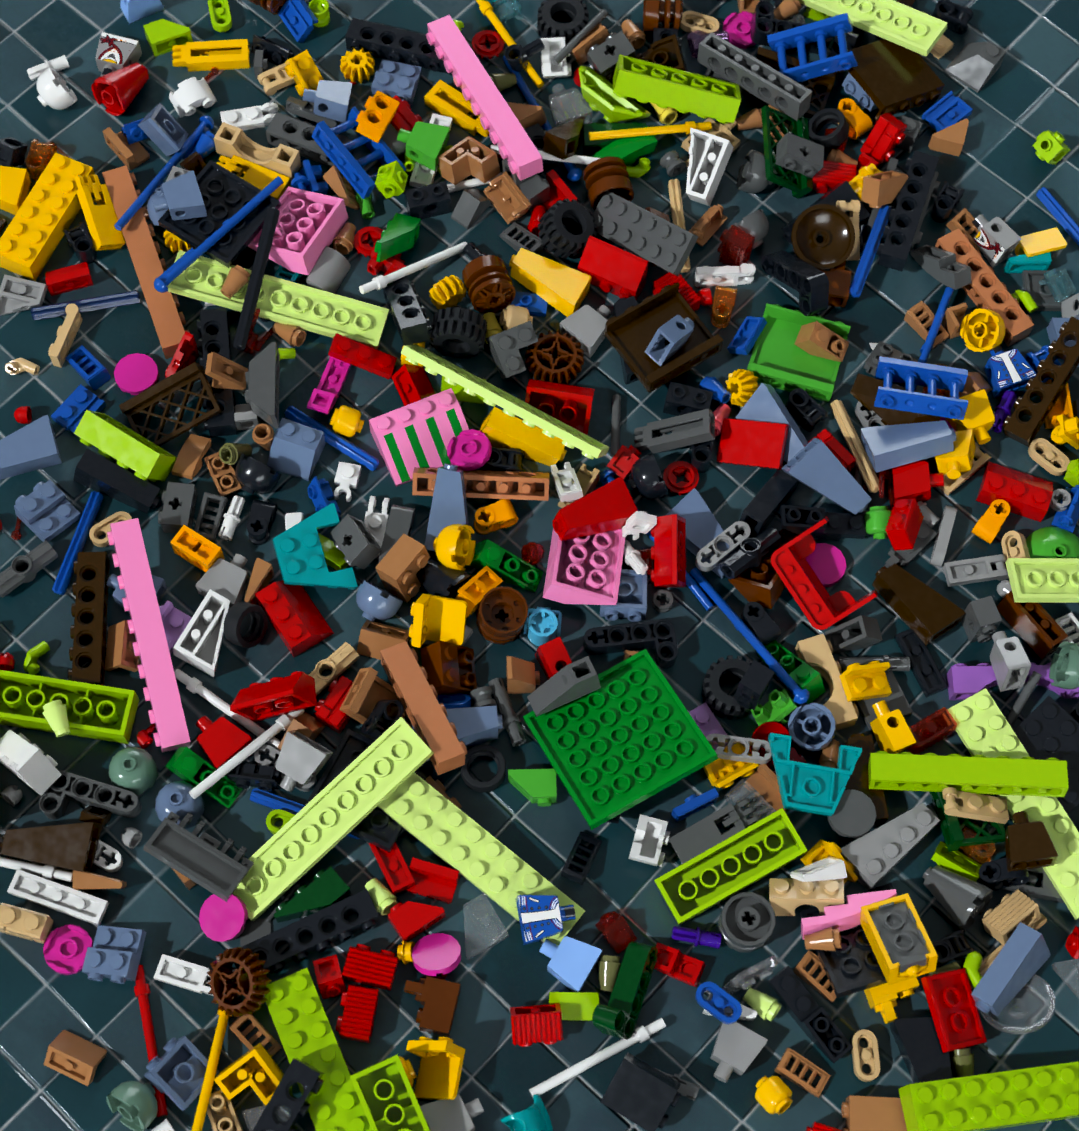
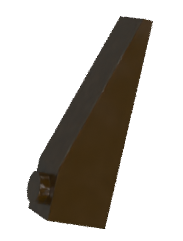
(662, 52)
(865, 391)

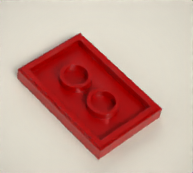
(752, 443)
(953, 1010)

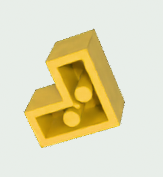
(252, 1069)

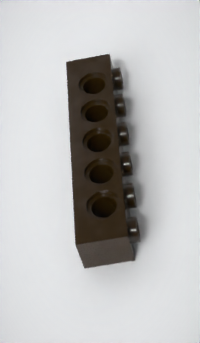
(1026, 431)
(89, 564)

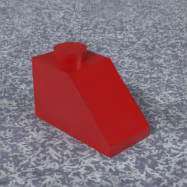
(414, 918)

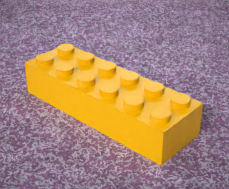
(42, 218)

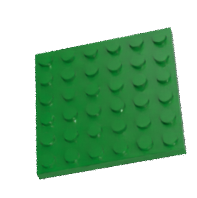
(621, 740)

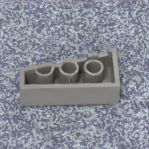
(888, 844)

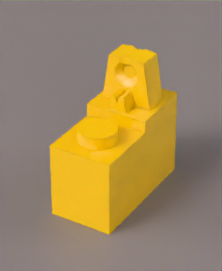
(884, 997)

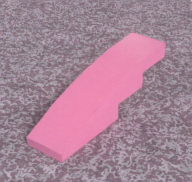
(845, 915)

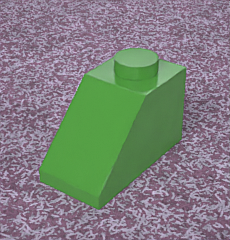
(535, 784)

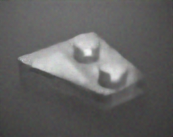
(481, 926)
(747, 977)

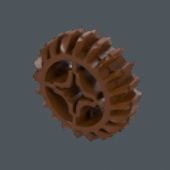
(539, 355)
(230, 982)

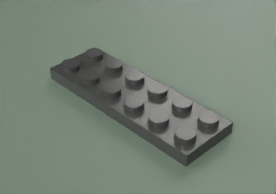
(643, 232)

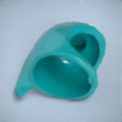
(530, 1119)

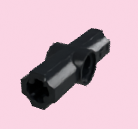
(750, 553)

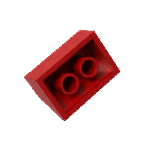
(613, 268)
(562, 402)
(1024, 493)
(669, 552)
(293, 616)
(275, 697)

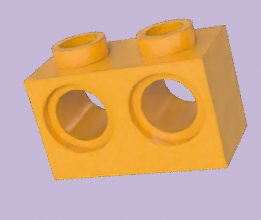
(377, 116)
(196, 548)

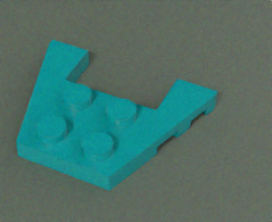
(302, 555)
(807, 785)

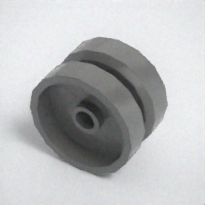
(739, 934)

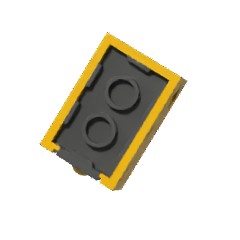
(898, 939)

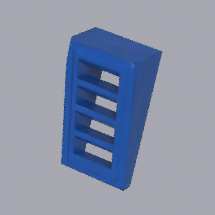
(96, 377)

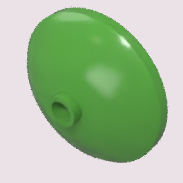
(1047, 540)

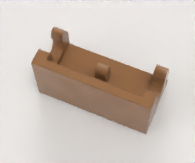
(507, 198)

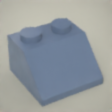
(296, 449)

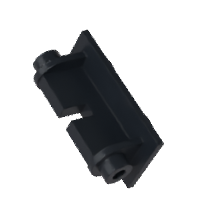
(275, 54)
(264, 779)

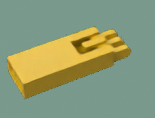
(220, 54)
(452, 104)
(254, 174)
(99, 217)

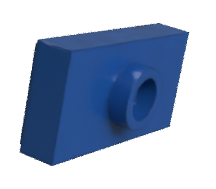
(534, 303)
(747, 335)
(694, 804)

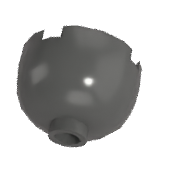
(753, 175)
(756, 225)

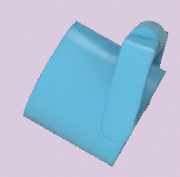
(542, 625)

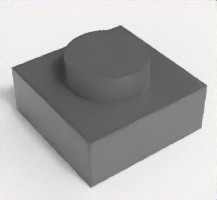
(260, 63)

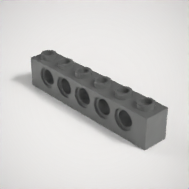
(754, 76)

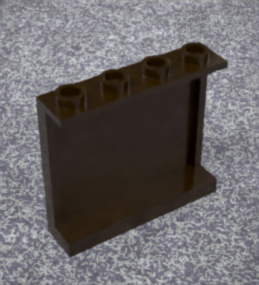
(894, 77)
(636, 327)

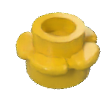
(404, 951)

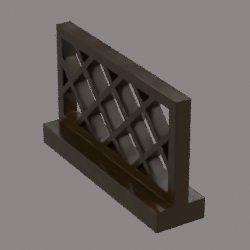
(771, 59)
(167, 389)

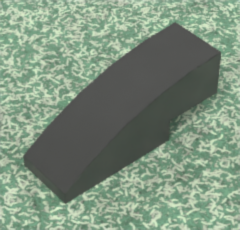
(942, 266)

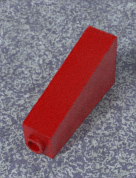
(596, 512)

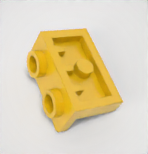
(303, 72)
(866, 681)

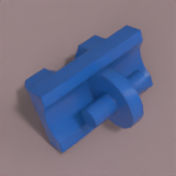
(307, 177)

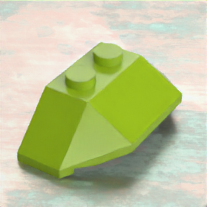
(600, 96)

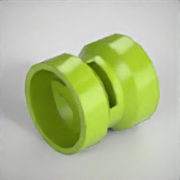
(321, 10)

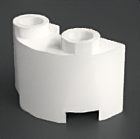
(552, 48)
(191, 95)
(648, 841)

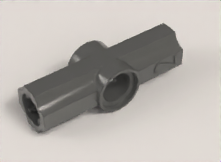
(35, 560)

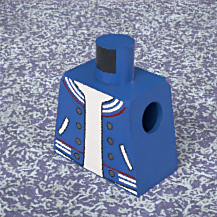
(1007, 371)
(541, 916)

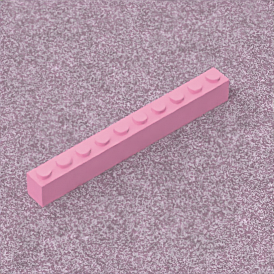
(484, 98)
(149, 634)

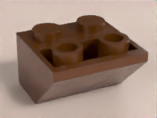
(449, 668)

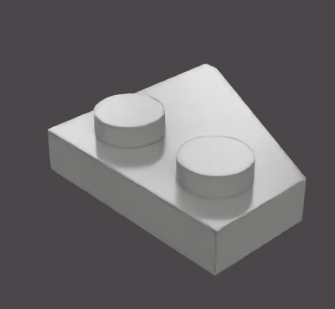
(20, 294)

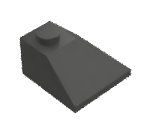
(976, 64)

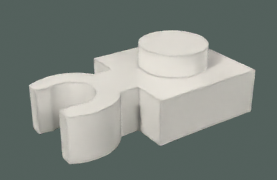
(346, 478)
(639, 523)

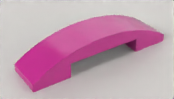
(329, 386)

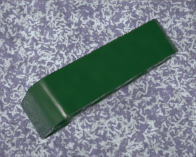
(628, 992)

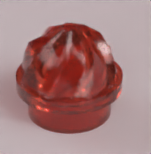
(532, 553)

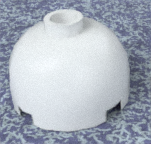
(54, 91)

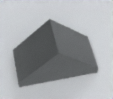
(470, 207)

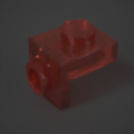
(616, 931)

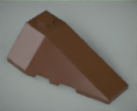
(763, 582)

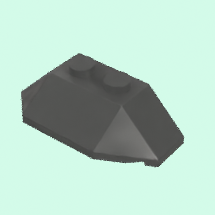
(264, 383)

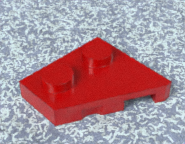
(184, 355)

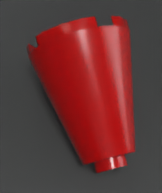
(119, 87)

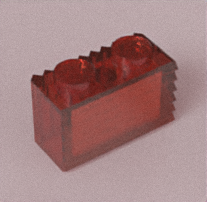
(735, 246)
(932, 730)

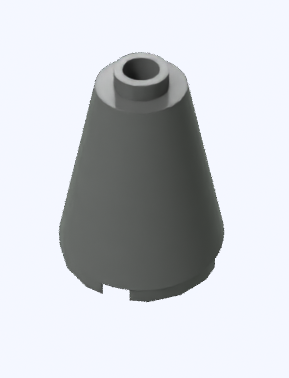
(957, 894)

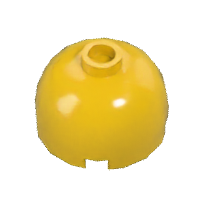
(982, 330)
(455, 546)

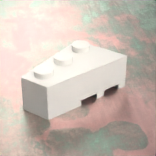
(706, 165)
(204, 634)
(28, 762)

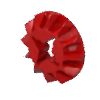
(494, 39)
(362, 237)
(677, 469)

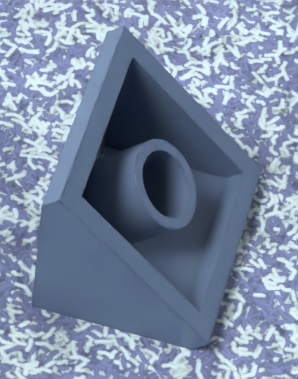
(163, 130)

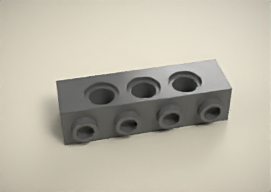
(284, 124)

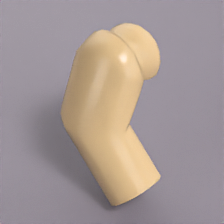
(21, 365)

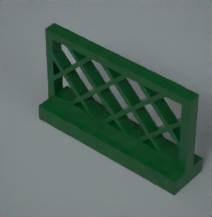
(799, 183)
(953, 831)

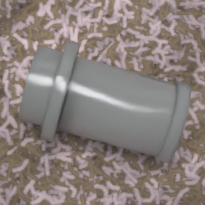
(929, 517)

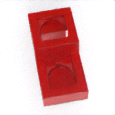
(678, 966)

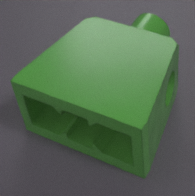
(425, 143)

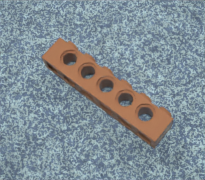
(995, 291)
(489, 484)

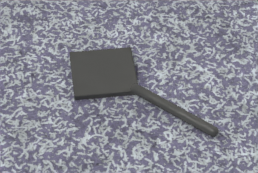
(262, 927)

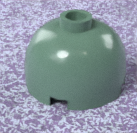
(1065, 666)
(133, 770)
(135, 1103)

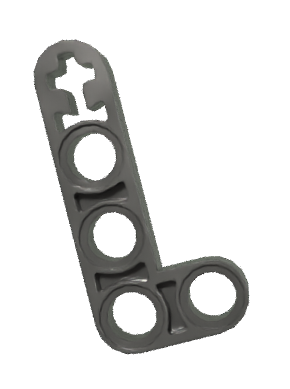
(96, 791)

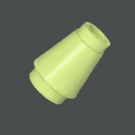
(56, 716)
(381, 896)
(764, 1004)

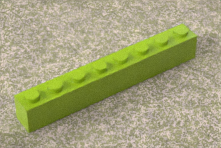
(968, 774)

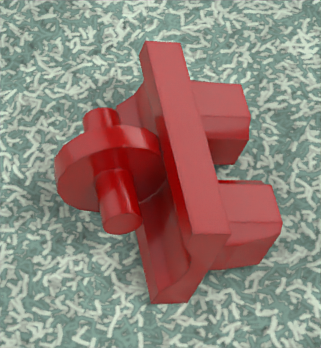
(388, 266)

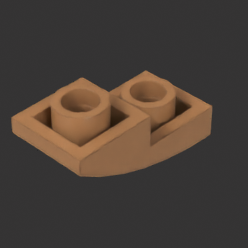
(190, 456)
(222, 475)

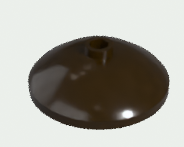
(836, 235)

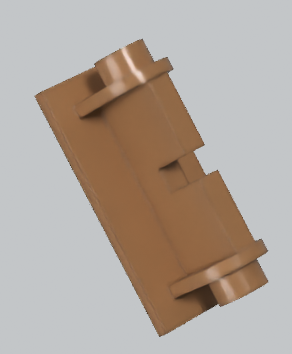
(708, 224)

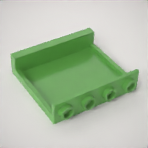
(787, 366)

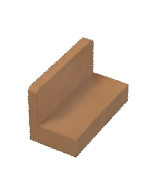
(596, 36)
(130, 155)
(378, 637)
(120, 648)
(766, 784)
(74, 1057)

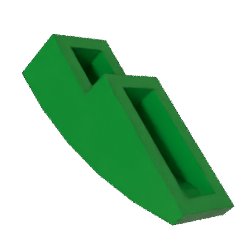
(628, 148)

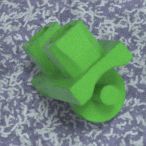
(776, 709)

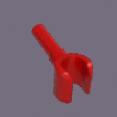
(143, 737)

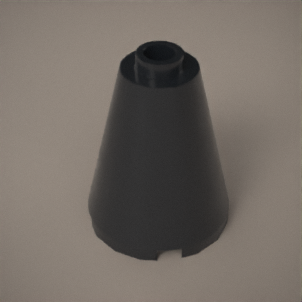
(442, 580)

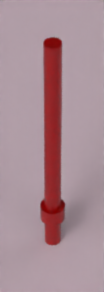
(141, 992)

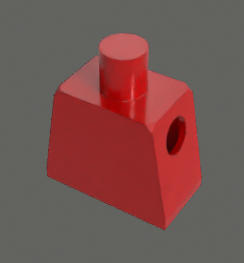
(915, 481)
(552, 656)
(221, 739)

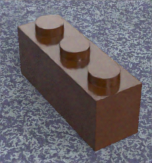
(1032, 625)

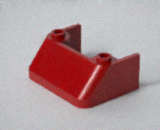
(806, 587)

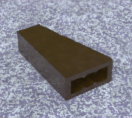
(916, 603)
(859, 778)
(56, 845)

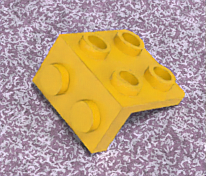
(437, 620)
(438, 1068)

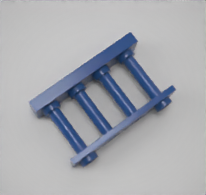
(809, 33)
(343, 159)
(924, 375)

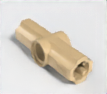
(337, 662)

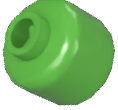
(876, 521)

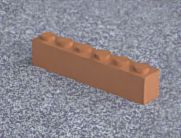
(422, 707)

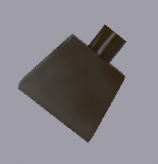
(1028, 844)

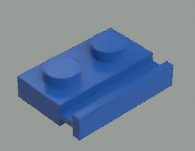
(298, 19)
(947, 112)
(74, 407)

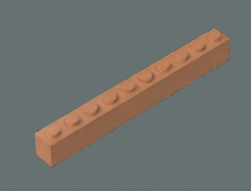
(146, 260)

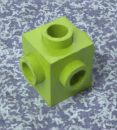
(1050, 147)
(391, 179)

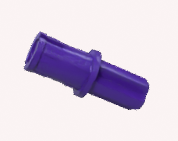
(1003, 410)
(697, 936)

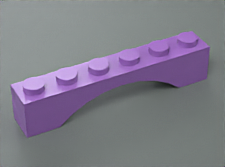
(968, 680)

